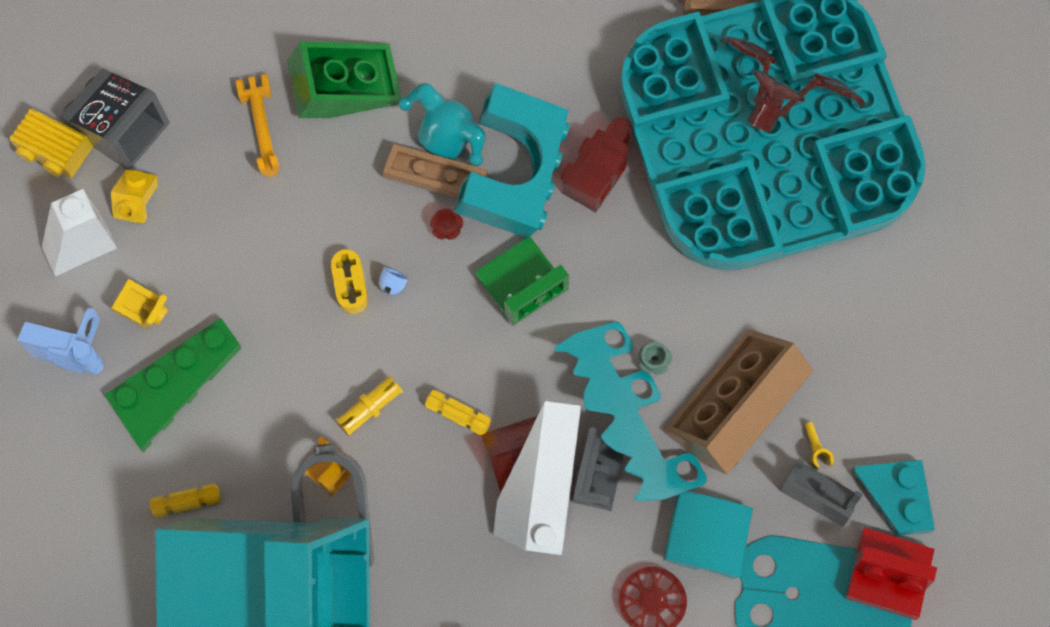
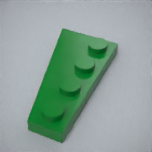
(162, 388)

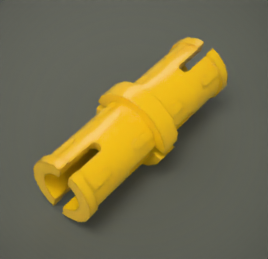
(369, 405)

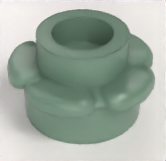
(654, 349)

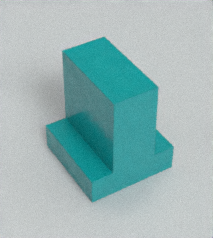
(263, 573)

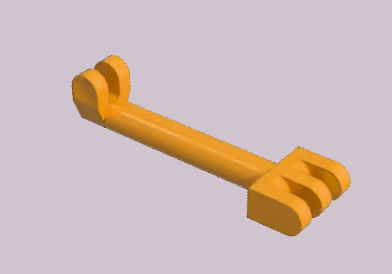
(268, 162)

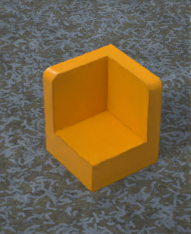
(327, 474)

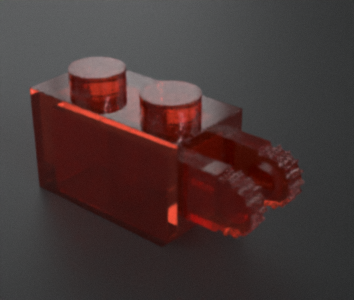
(598, 165)

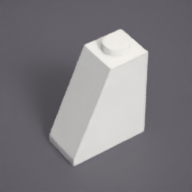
(75, 233)

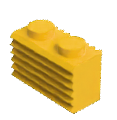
(50, 143)

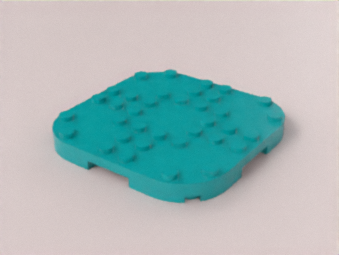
(757, 195)

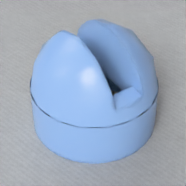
(392, 279)

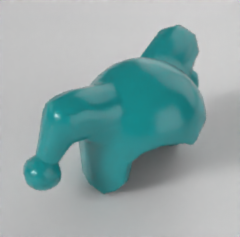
(446, 124)

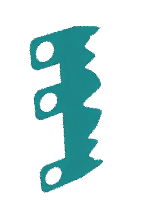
(627, 432)

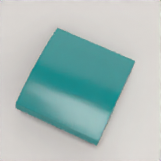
(708, 534)

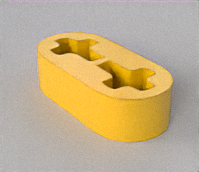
(342, 283)

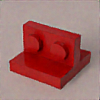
(891, 574)

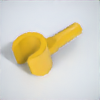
(817, 448)

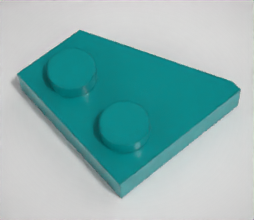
(900, 494)

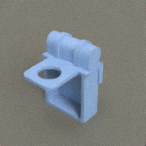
(64, 349)

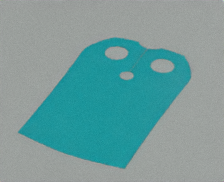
(822, 578)

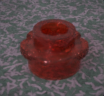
(446, 216)

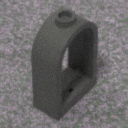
(324, 453)

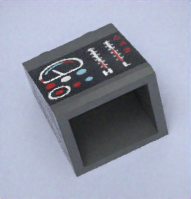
(117, 117)

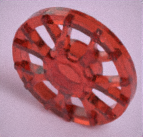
(652, 599)

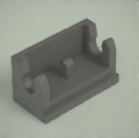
(598, 473)
(820, 493)

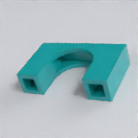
(540, 129)

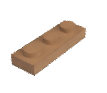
(428, 170)

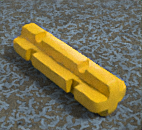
(457, 412)
(185, 500)

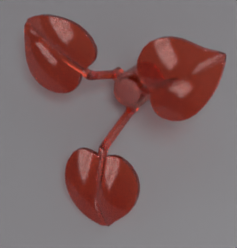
(769, 107)

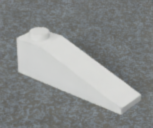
(537, 492)

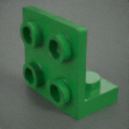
(522, 280)

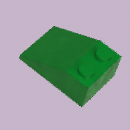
(342, 78)

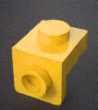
(132, 194)
(140, 305)

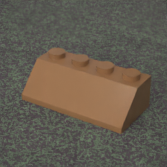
(739, 400)

